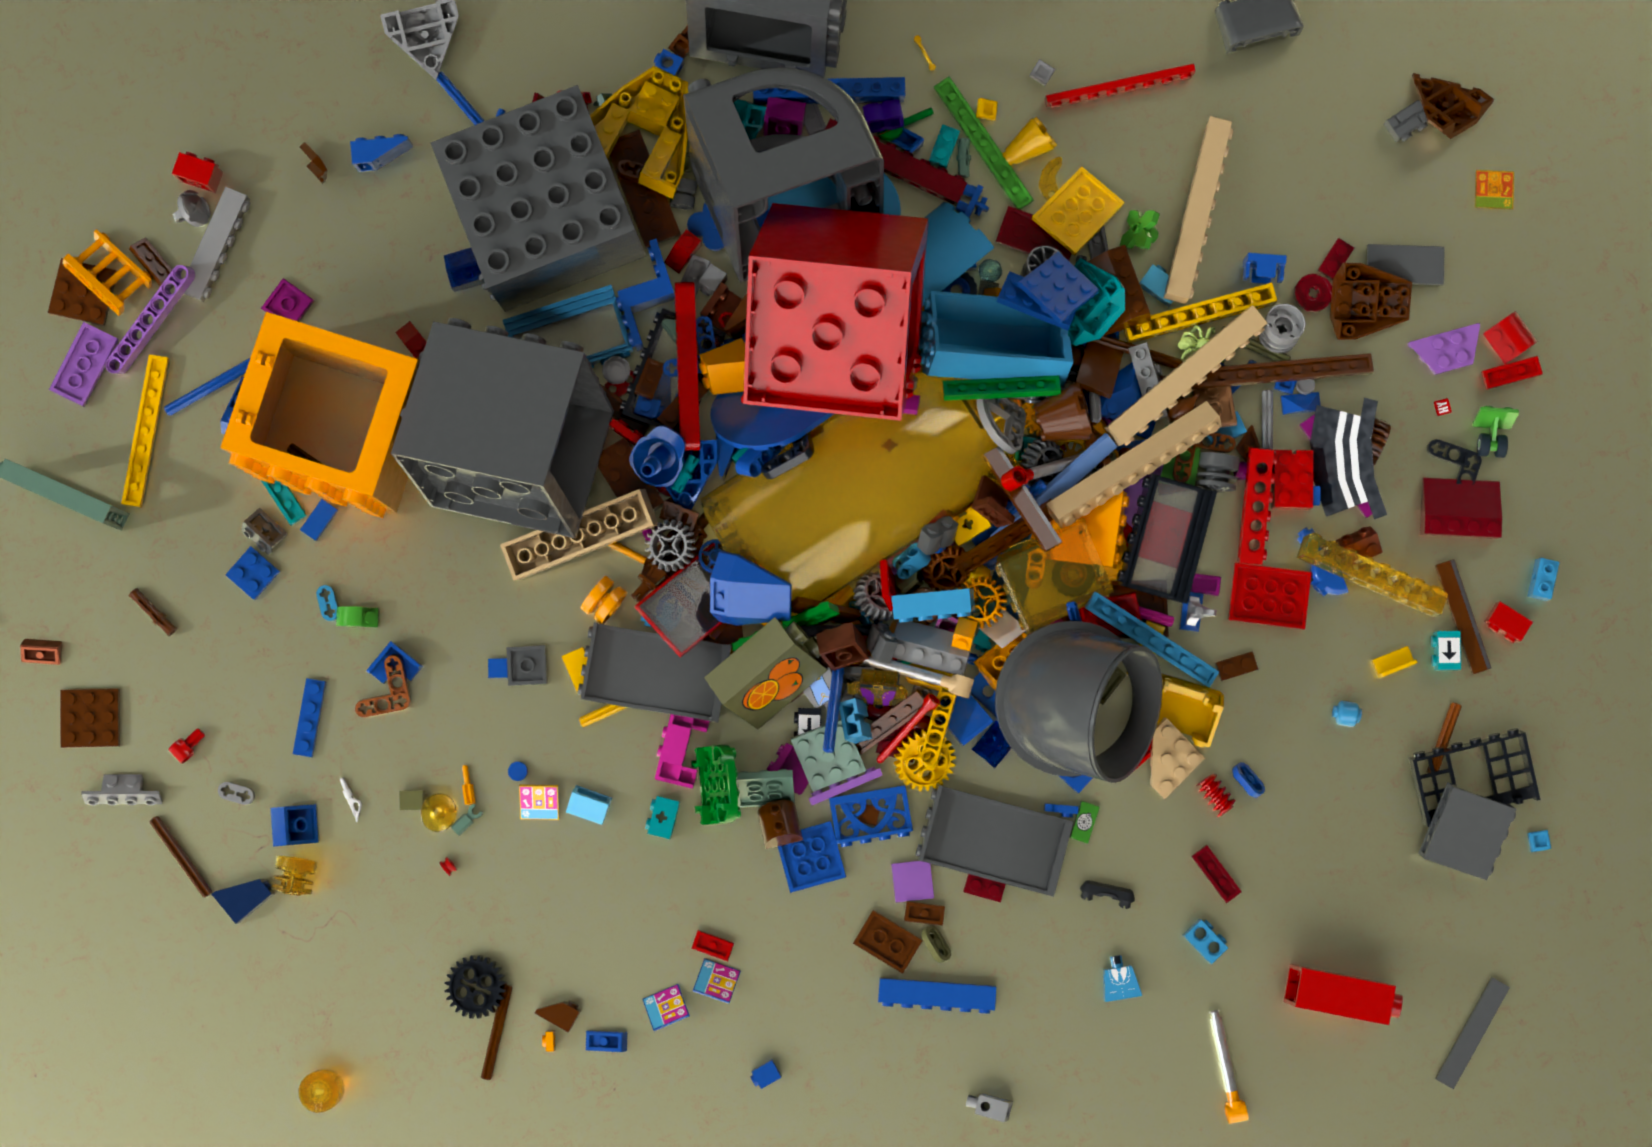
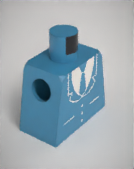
(1119, 981)

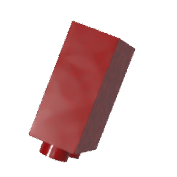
(1342, 995)

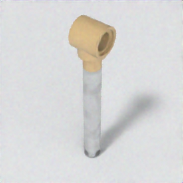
(957, 684)

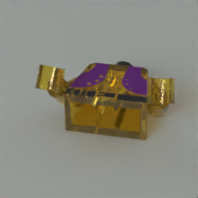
(878, 687)

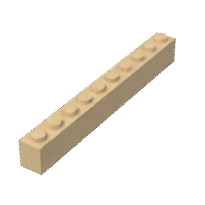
(1198, 209)
(1187, 374)
(1134, 465)

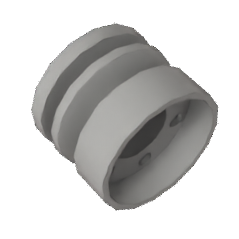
(1287, 321)

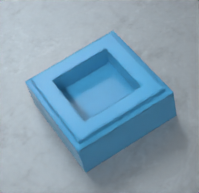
(1539, 840)

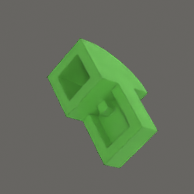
(357, 616)

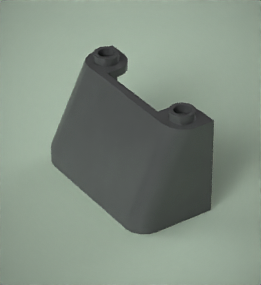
(1256, 20)

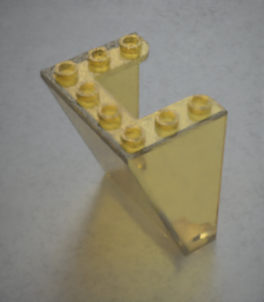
(1048, 580)

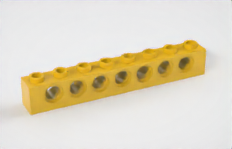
(1202, 312)

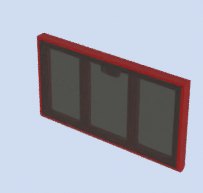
(682, 606)

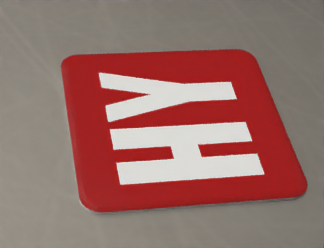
(1442, 407)

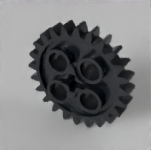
(481, 970)

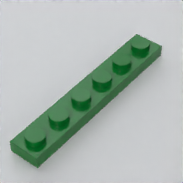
(1001, 388)
(808, 617)

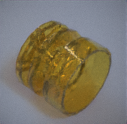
(294, 875)
(321, 1079)

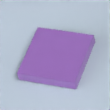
(912, 881)

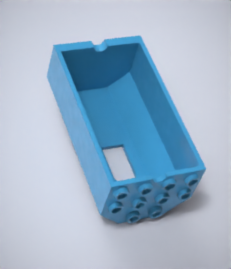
(986, 340)

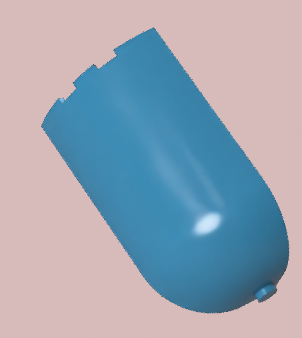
(950, 247)

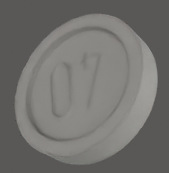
(1305, 386)

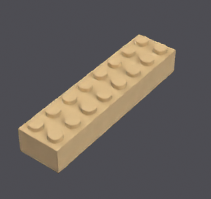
(597, 529)

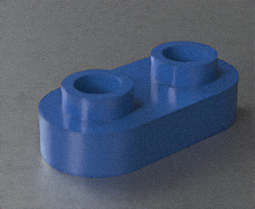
(1248, 780)

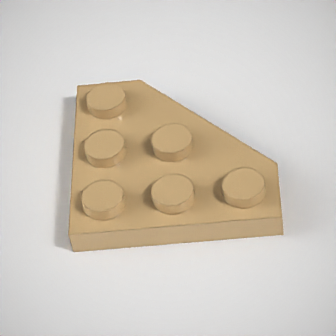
(1171, 758)

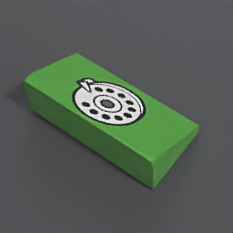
(1084, 822)

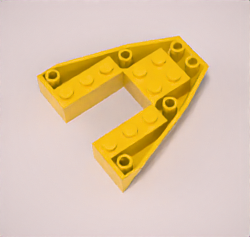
(656, 105)

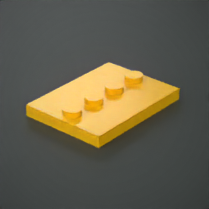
(1078, 211)

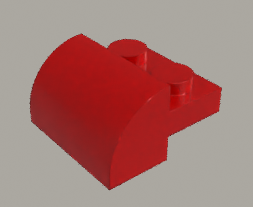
(1510, 337)

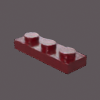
(1216, 874)

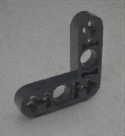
(801, 451)
(1462, 460)

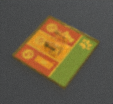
(1494, 189)

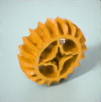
(996, 596)

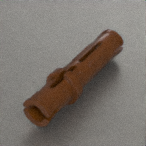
(157, 617)

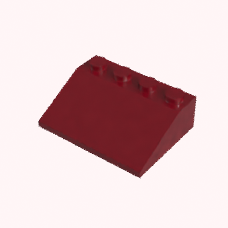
(1461, 508)

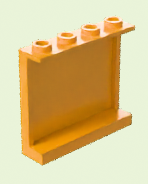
(1106, 527)

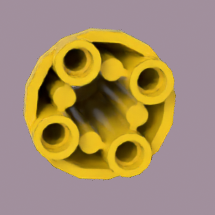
(1029, 143)

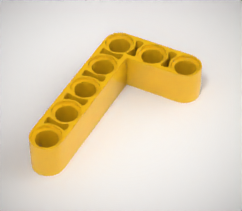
(940, 711)

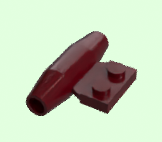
(874, 713)

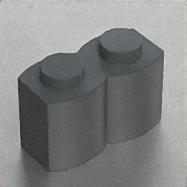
(937, 535)
(881, 642)

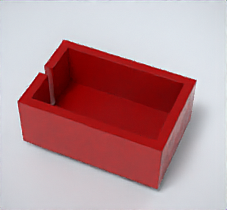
(1293, 480)

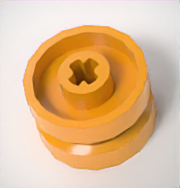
(603, 600)

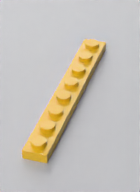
(145, 431)

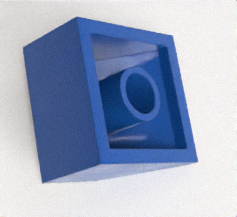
(294, 825)

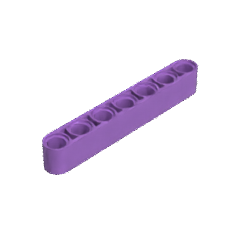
(141, 323)

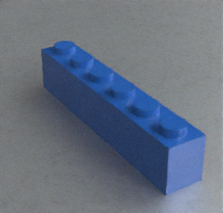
(937, 994)

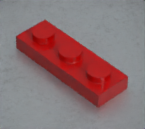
(1511, 372)

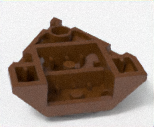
(1451, 106)

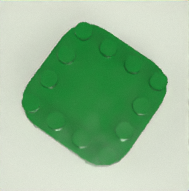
(717, 784)

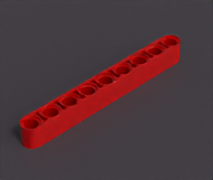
(687, 364)

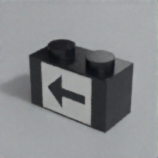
(807, 719)

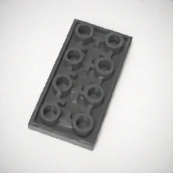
(1413, 263)

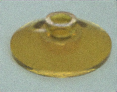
(445, 812)

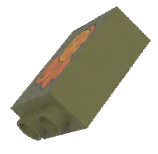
(767, 672)

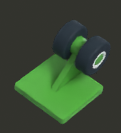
(1494, 419)

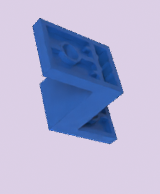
(645, 295)

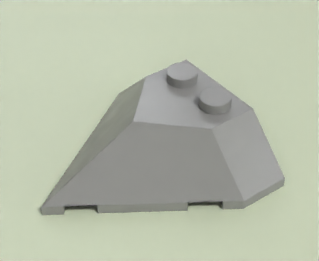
(423, 32)

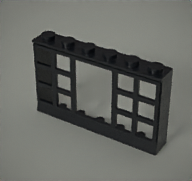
(1513, 796)

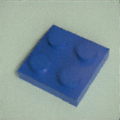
(252, 573)

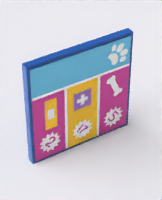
(716, 981)
(666, 1007)

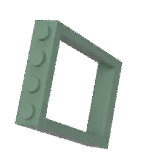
(63, 494)

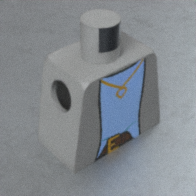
(819, 690)
(999, 1107)

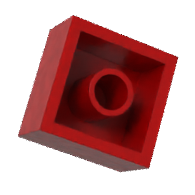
(197, 172)

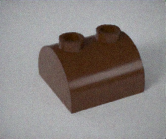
(779, 823)

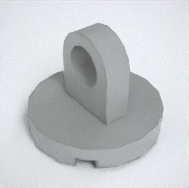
(192, 209)

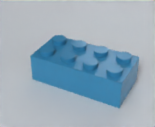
(933, 603)

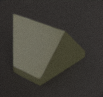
(910, 584)

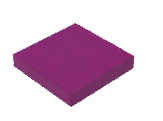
(288, 301)

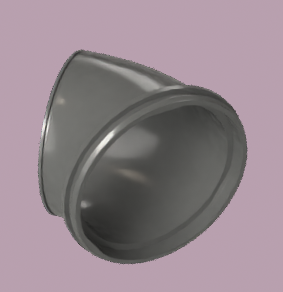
(1053, 694)

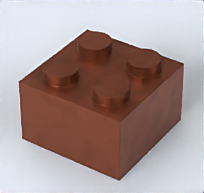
(842, 646)

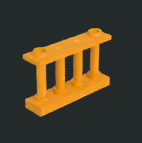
(102, 290)

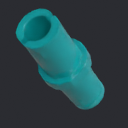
(685, 474)

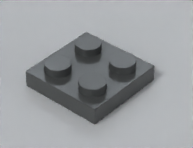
(526, 665)

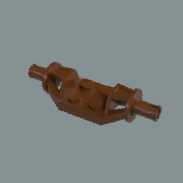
(650, 572)

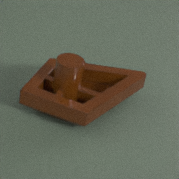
(1248, 440)

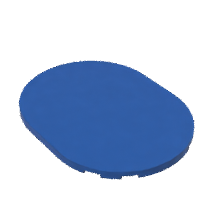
(760, 426)

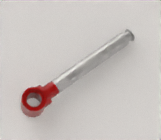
(1019, 476)

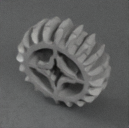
(676, 539)
(873, 603)

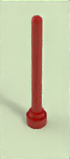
(930, 703)

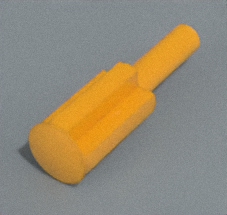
(468, 790)

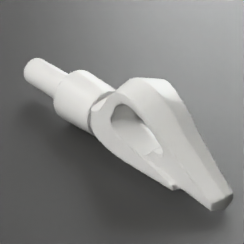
(351, 800)

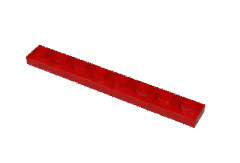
(1113, 87)

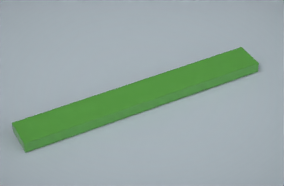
(983, 143)

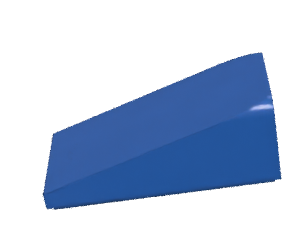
(606, 1041)

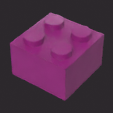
(784, 117)

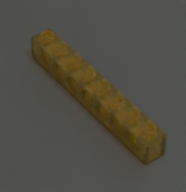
(1310, 553)

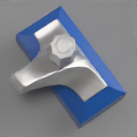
(1193, 612)

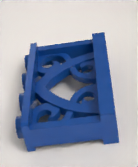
(890, 796)

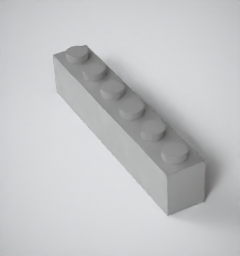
(216, 241)

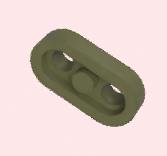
(936, 944)

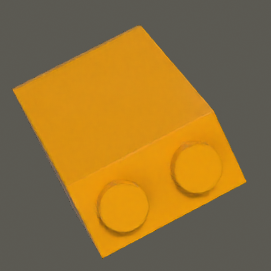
(724, 368)

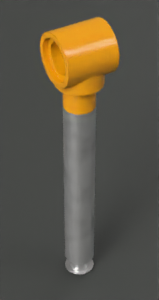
(1235, 1107)

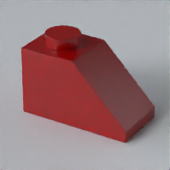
(682, 251)
(412, 339)

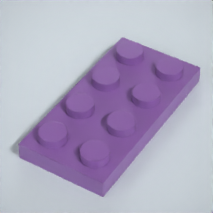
(83, 364)

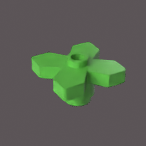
(1142, 229)

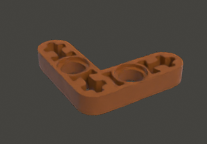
(395, 691)

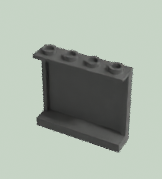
(1467, 832)

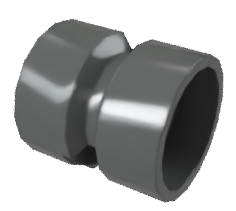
(684, 195)

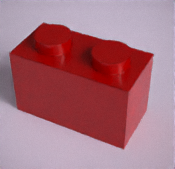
(1508, 622)

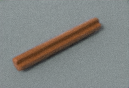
(1446, 733)

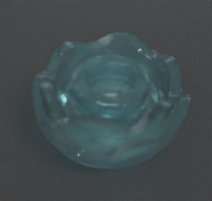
(993, 265)

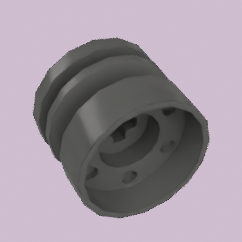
(1217, 472)

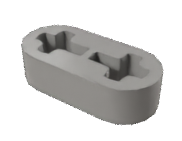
(238, 789)

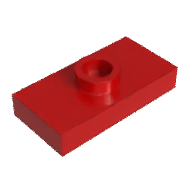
(712, 945)

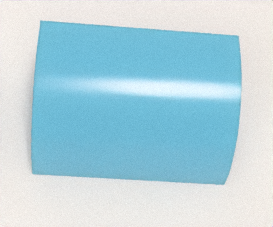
(588, 804)

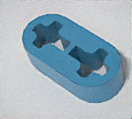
(323, 604)

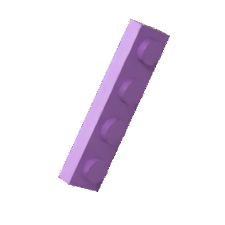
(836, 788)

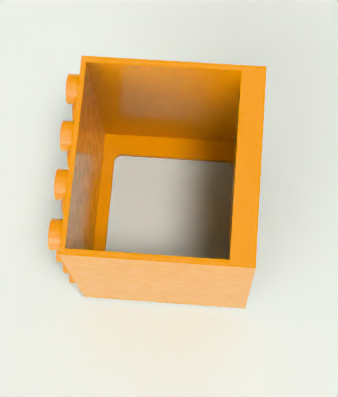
(378, 477)

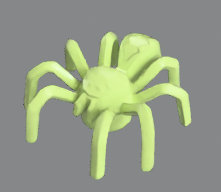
(1193, 344)

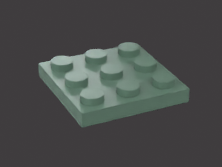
(827, 768)
(764, 787)

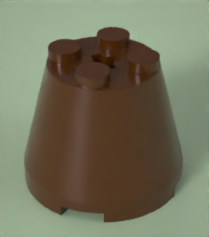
(1065, 416)

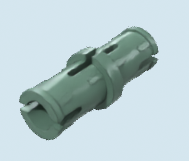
(963, 157)

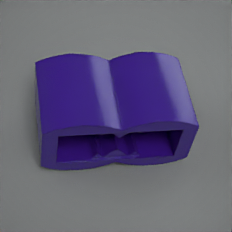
(883, 115)

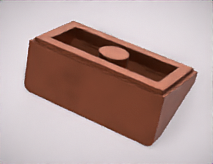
(41, 651)

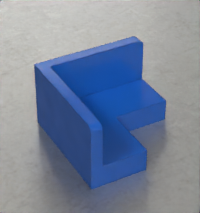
(377, 668)

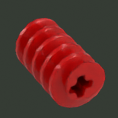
(1216, 794)

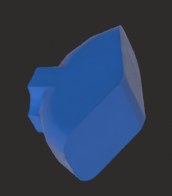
(1326, 582)

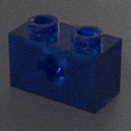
(992, 746)

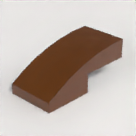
(680, 44)
(678, 512)

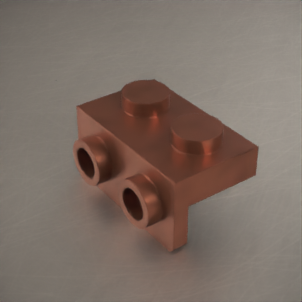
(1364, 541)

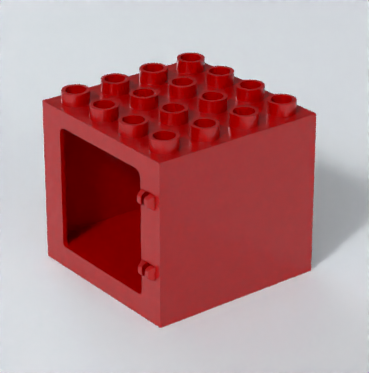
(834, 311)

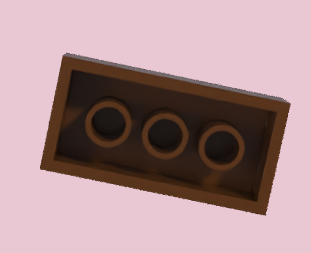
(620, 475)

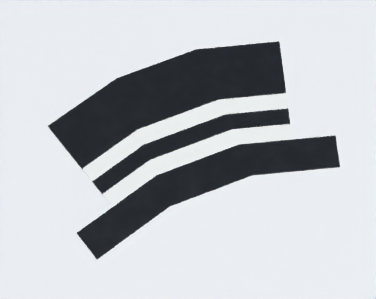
(1345, 459)

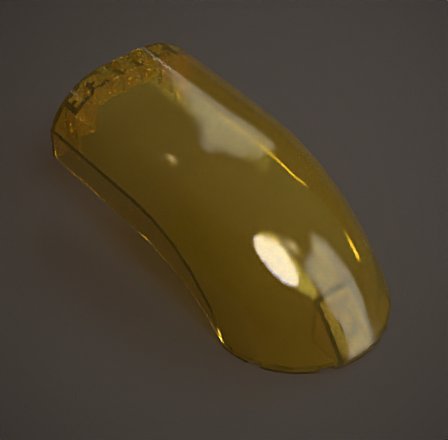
(857, 494)

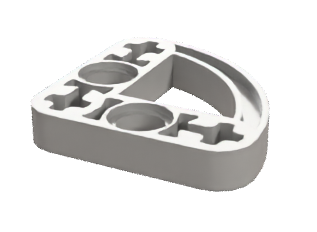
(1014, 417)

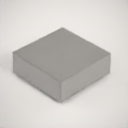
(1042, 72)

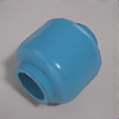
(1347, 713)

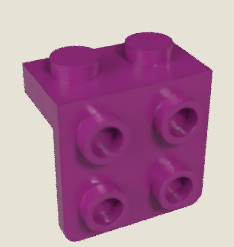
(789, 760)

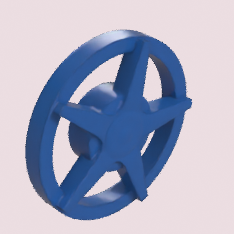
(713, 554)

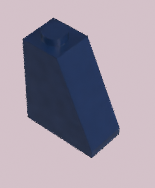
(244, 898)

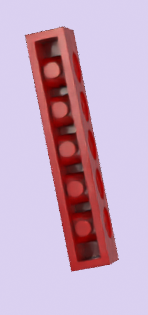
(1256, 456)

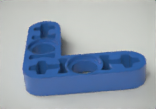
(701, 350)

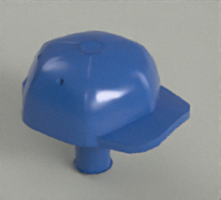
(659, 456)

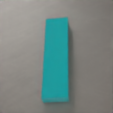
(285, 501)

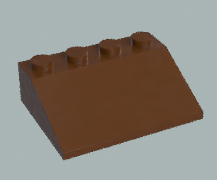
(1118, 263)

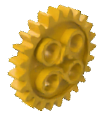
(912, 750)

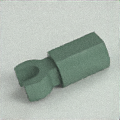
(465, 820)

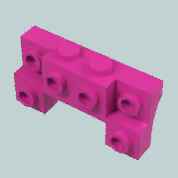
(674, 749)

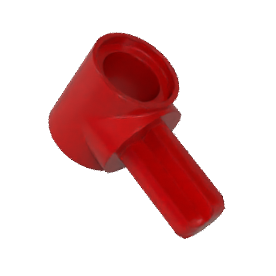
(183, 748)

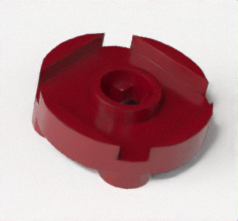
(1302, 291)

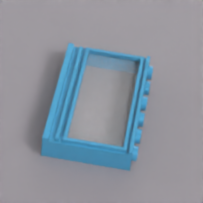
(584, 319)

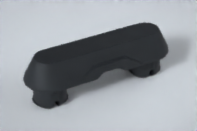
(1122, 894)

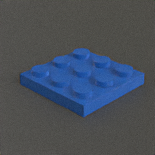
(1058, 287)
(813, 859)

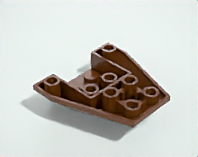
(1367, 300)

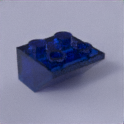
(462, 269)

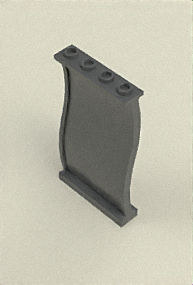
(646, 674)
(994, 840)

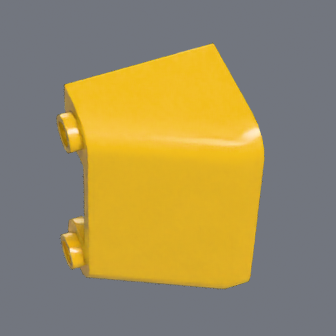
(1191, 708)

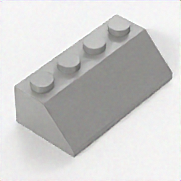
(929, 648)

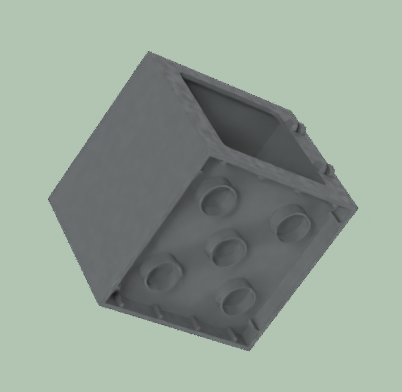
(767, 32)
(538, 199)
(504, 427)

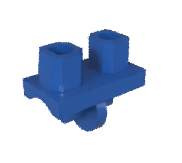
(973, 193)

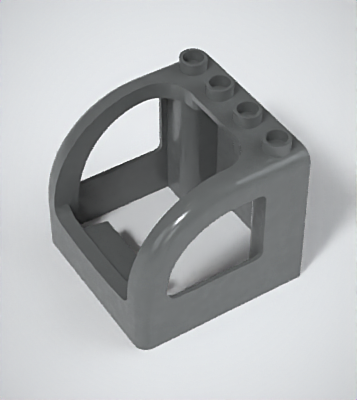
(742, 173)

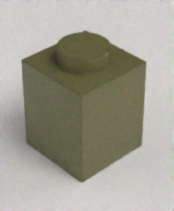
(412, 799)

